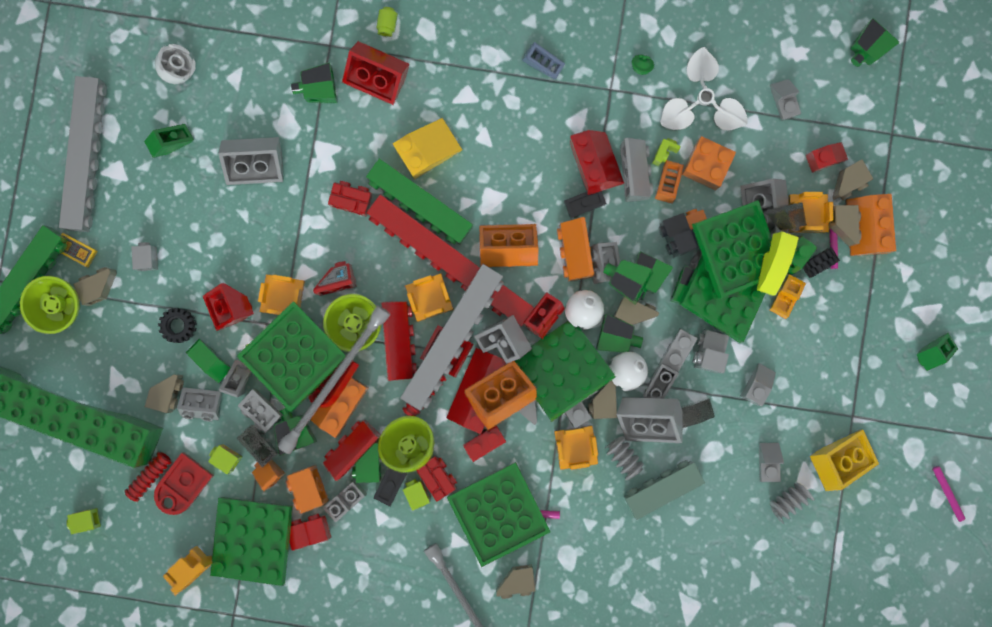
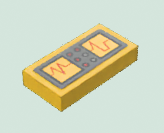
(79, 251)

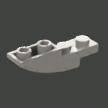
(670, 365)

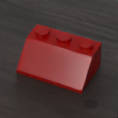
(375, 72)
(595, 161)
(350, 449)

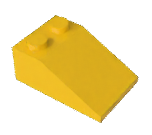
(427, 147)
(844, 461)

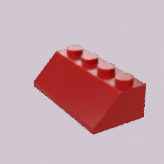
(398, 341)
(461, 409)

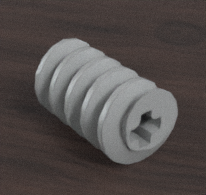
(625, 457)
(790, 501)

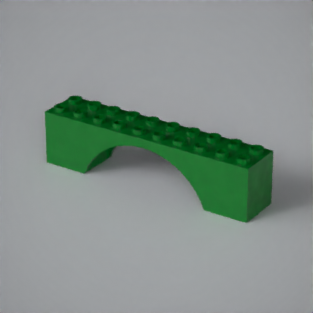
(79, 424)

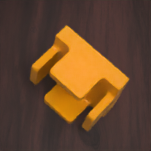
(816, 209)
(279, 293)
(428, 297)
(576, 447)
(187, 570)

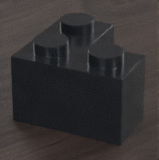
(678, 235)

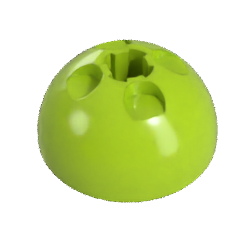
(40, 304)
(342, 326)
(402, 436)

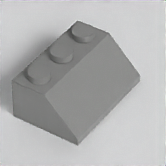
(251, 160)
(636, 170)
(771, 194)
(651, 419)

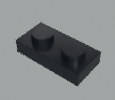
(584, 203)
(389, 486)

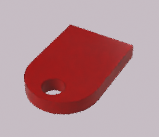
(338, 387)
(182, 484)

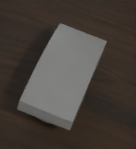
(345, 501)

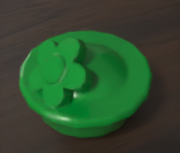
(642, 64)

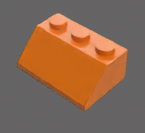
(875, 225)
(508, 245)
(575, 249)
(501, 394)
(336, 416)

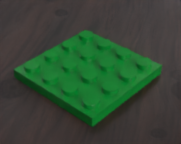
(734, 247)
(728, 314)
(292, 356)
(564, 369)
(498, 514)
(251, 541)

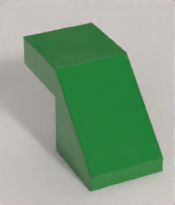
(208, 361)

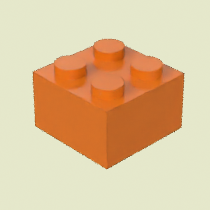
(708, 163)
(307, 489)

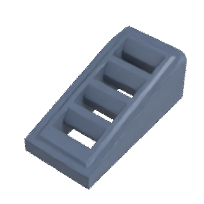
(546, 56)

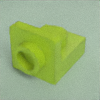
(662, 153)

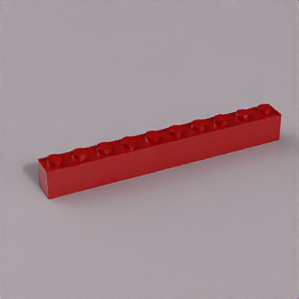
(442, 256)

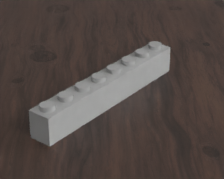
(82, 154)
(451, 338)

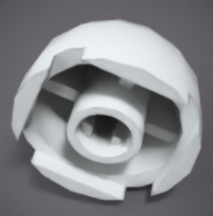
(174, 64)
(584, 309)
(629, 370)

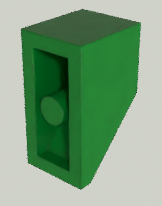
(168, 139)
(937, 352)
(368, 467)

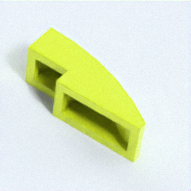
(777, 262)

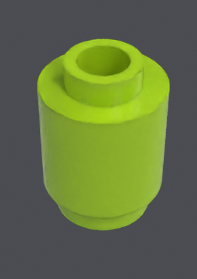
(386, 21)

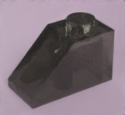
(788, 217)
(697, 412)
(257, 445)

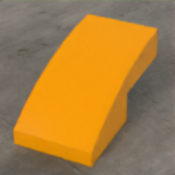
(787, 296)

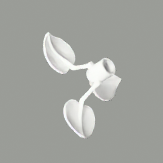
(678, 115)

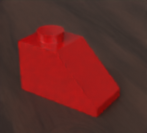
(826, 157)

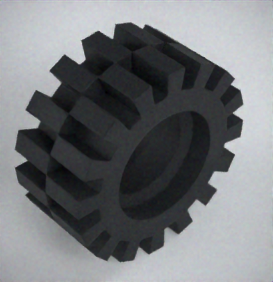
(820, 262)
(185, 334)

